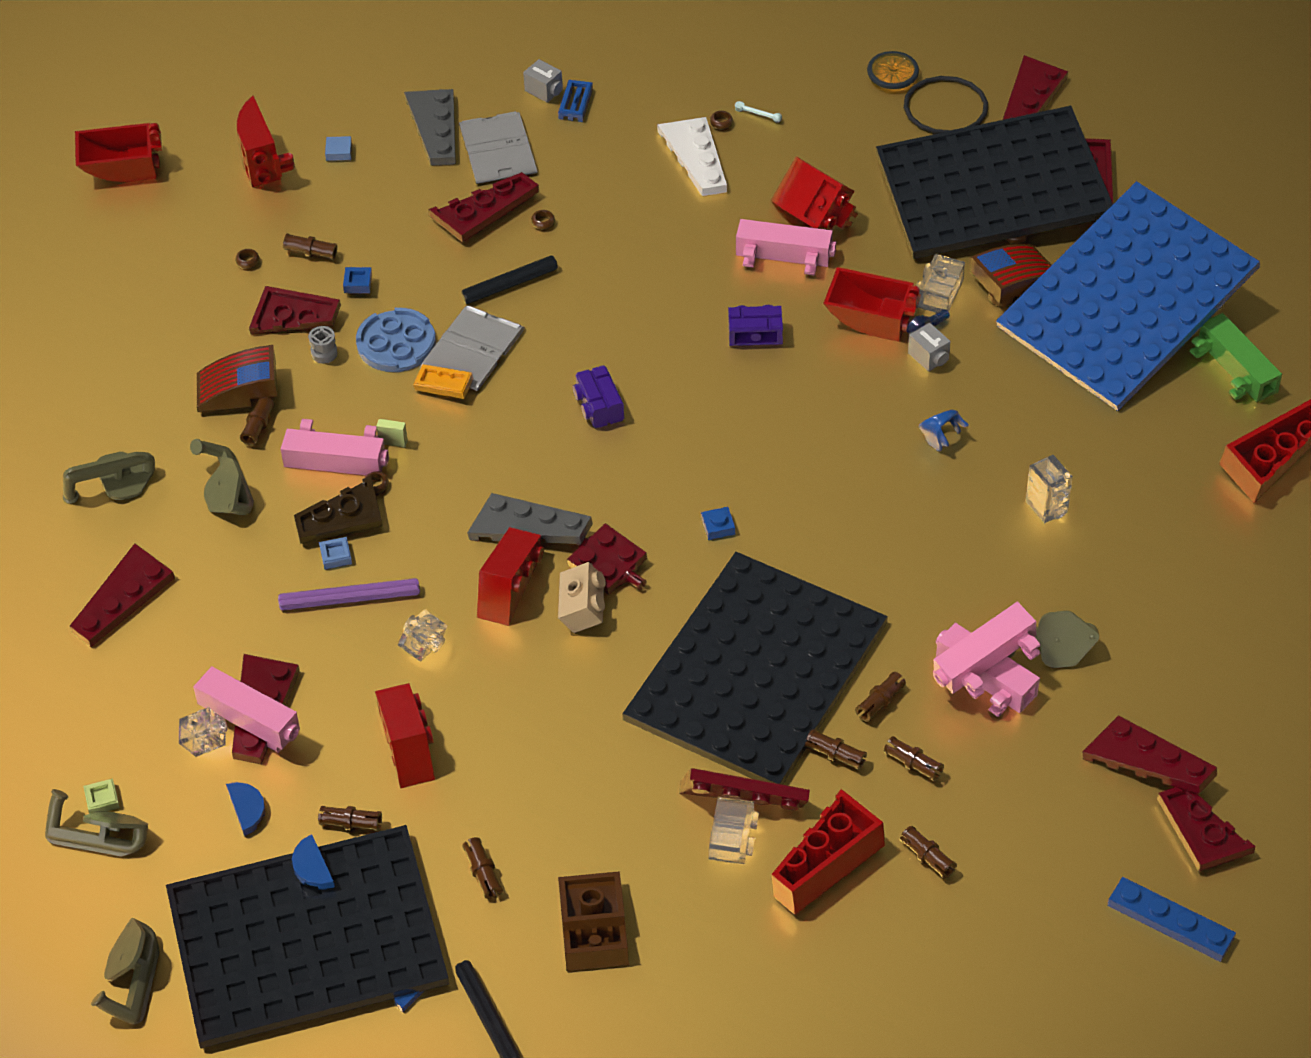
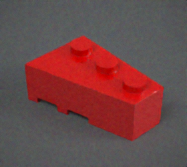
(507, 575)
(406, 734)

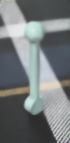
(739, 106)

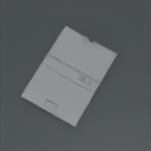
(497, 147)
(474, 344)

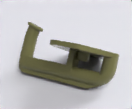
(120, 473)
(227, 487)
(1064, 638)
(93, 841)
(134, 942)

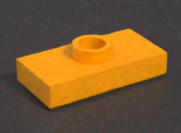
(443, 381)

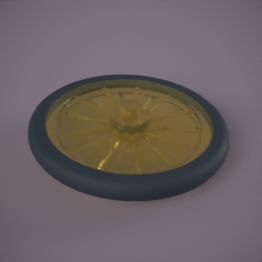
(893, 70)

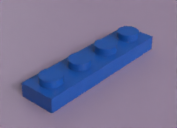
(1171, 919)

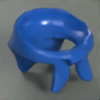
(932, 428)

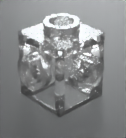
(422, 635)
(202, 732)

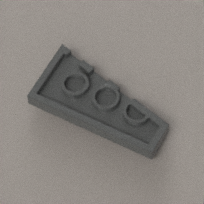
(434, 123)
(551, 523)

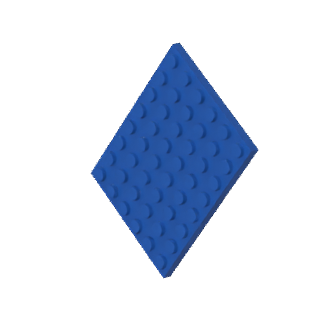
(1127, 295)

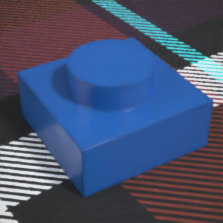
(357, 280)
(718, 523)

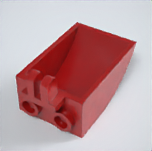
(258, 147)
(119, 152)
(815, 197)
(872, 303)

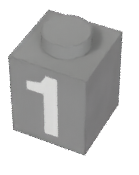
(543, 80)
(929, 347)

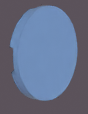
(395, 340)

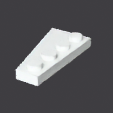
(696, 152)

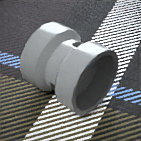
(322, 344)

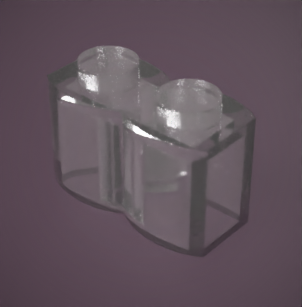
(731, 830)

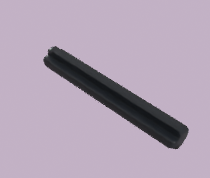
(509, 279)
(486, 1010)

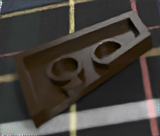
(347, 513)

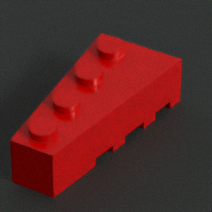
(1268, 451)
(828, 852)

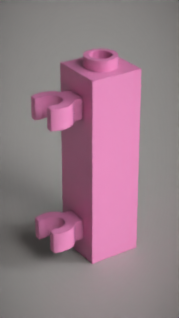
(784, 244)
(334, 451)
(984, 648)
(1006, 680)
(247, 708)

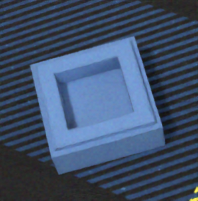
(338, 148)
(335, 553)

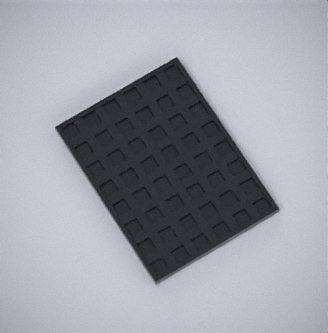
(993, 182)
(755, 669)
(284, 952)

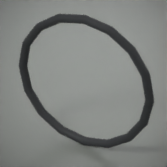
(944, 78)

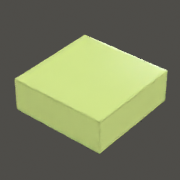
(392, 432)
(101, 796)

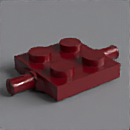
(612, 556)

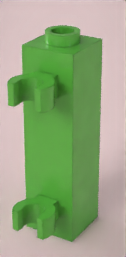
(1239, 357)

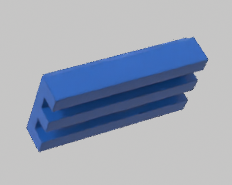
(563, 111)

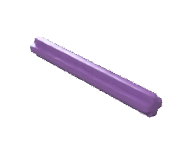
(348, 594)

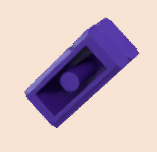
(755, 325)
(599, 397)

